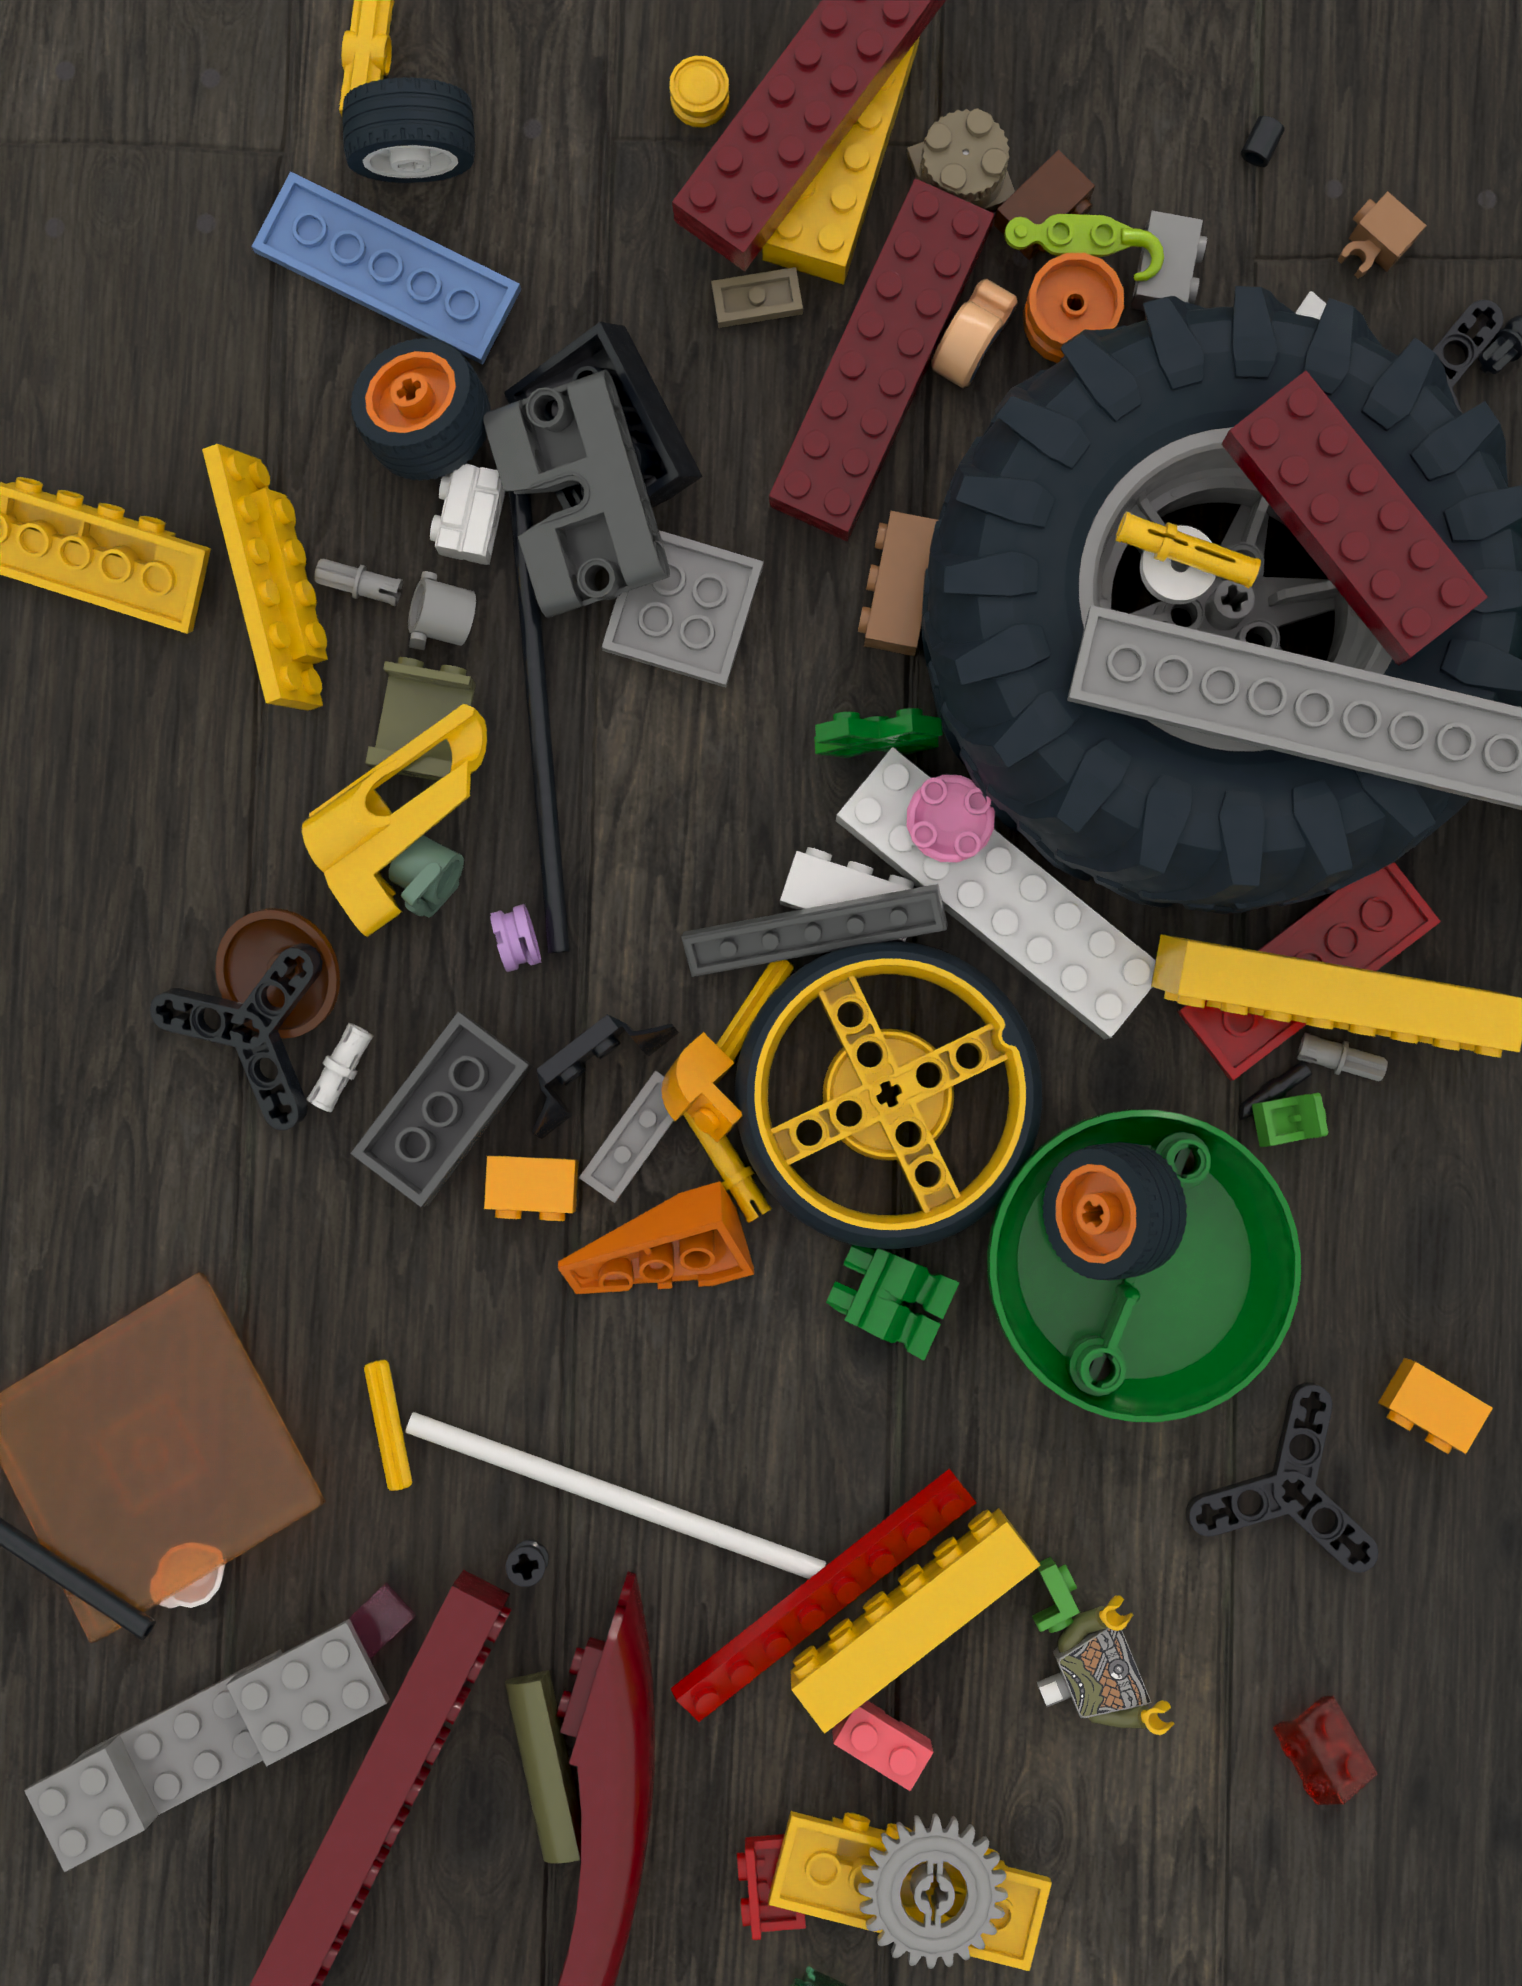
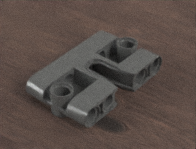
(615, 519)

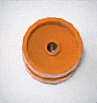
(1065, 284)

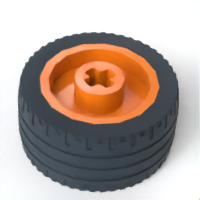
(420, 409)
(1114, 1211)

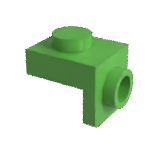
(1290, 1119)
(1059, 1584)

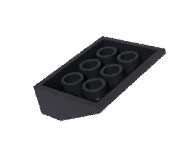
(657, 442)

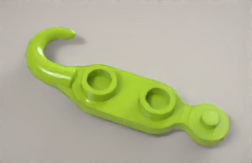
(1085, 234)

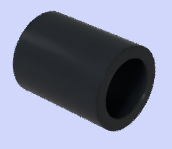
(1262, 141)

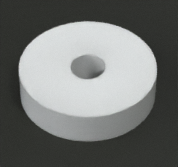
(1171, 585)

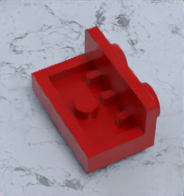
(758, 1868)

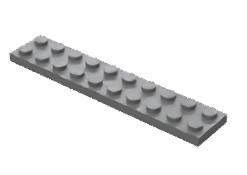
(1300, 706)

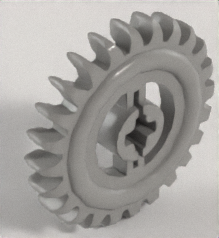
(934, 1846)

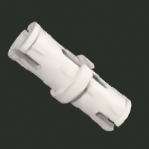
(340, 1067)

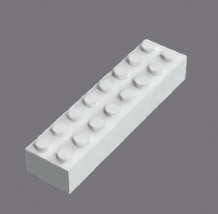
(1009, 905)

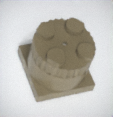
(965, 158)

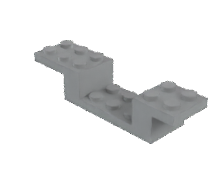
(204, 1741)

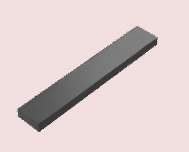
(815, 930)

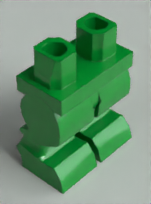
(879, 1299)

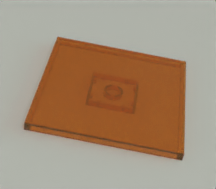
(152, 1453)

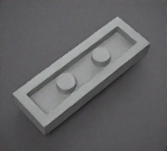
(629, 1142)

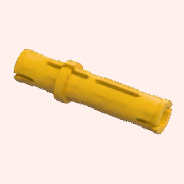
(1187, 549)
(732, 1170)

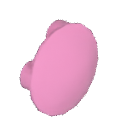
(950, 818)

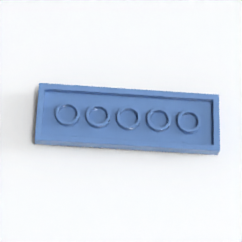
(386, 267)

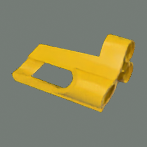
(359, 835)

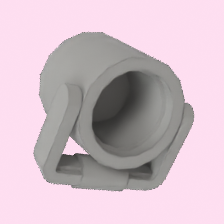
(440, 612)

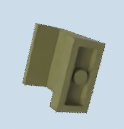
(413, 704)

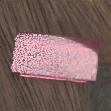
(380, 1619)

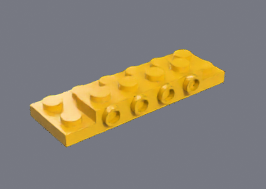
(100, 555)
(269, 578)
(822, 1873)

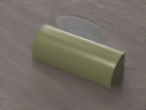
(546, 1766)

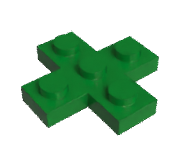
(855, 736)

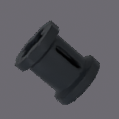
(519, 1574)

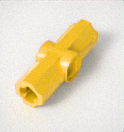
(366, 45)

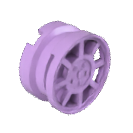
(515, 938)

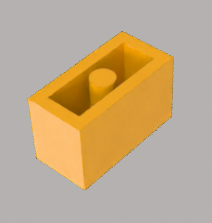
(531, 1185)
(1435, 1406)

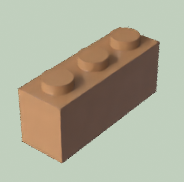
(898, 584)

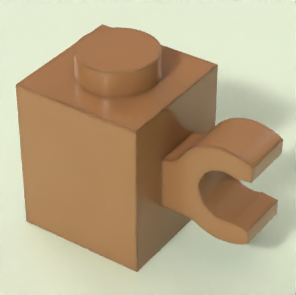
(1382, 233)

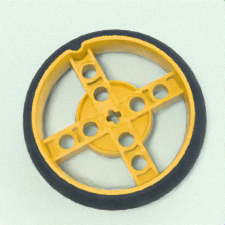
(942, 1205)

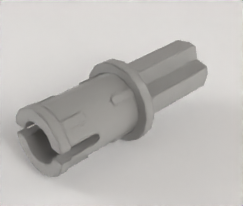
(358, 581)
(1341, 1057)

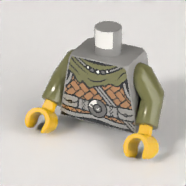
(1102, 1673)

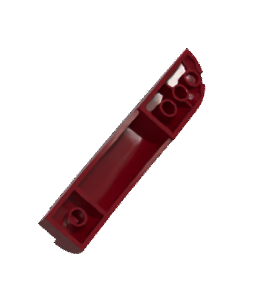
(616, 1796)

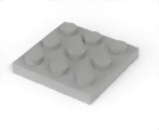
(692, 617)

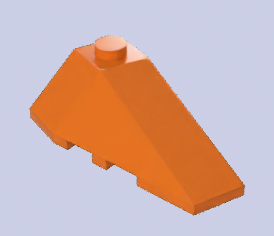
(678, 1240)

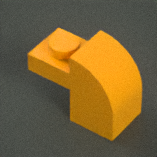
(692, 1088)

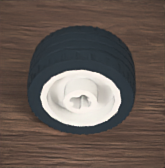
(408, 130)

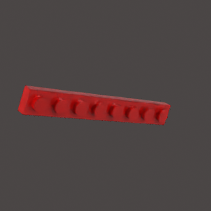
(823, 1596)

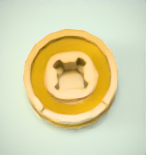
(699, 91)

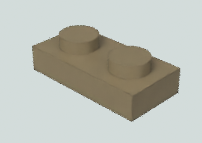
(757, 297)

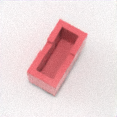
(884, 1744)

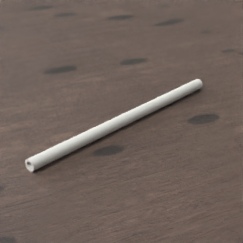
(613, 1496)

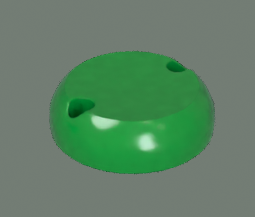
(1171, 1335)

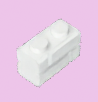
(468, 514)

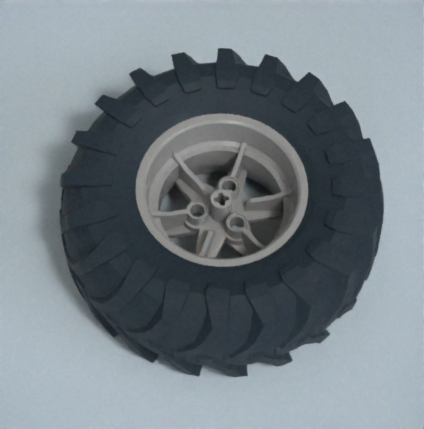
(1032, 544)

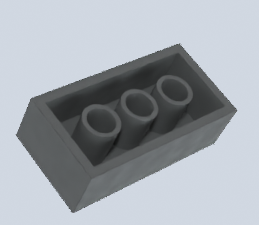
(442, 1110)

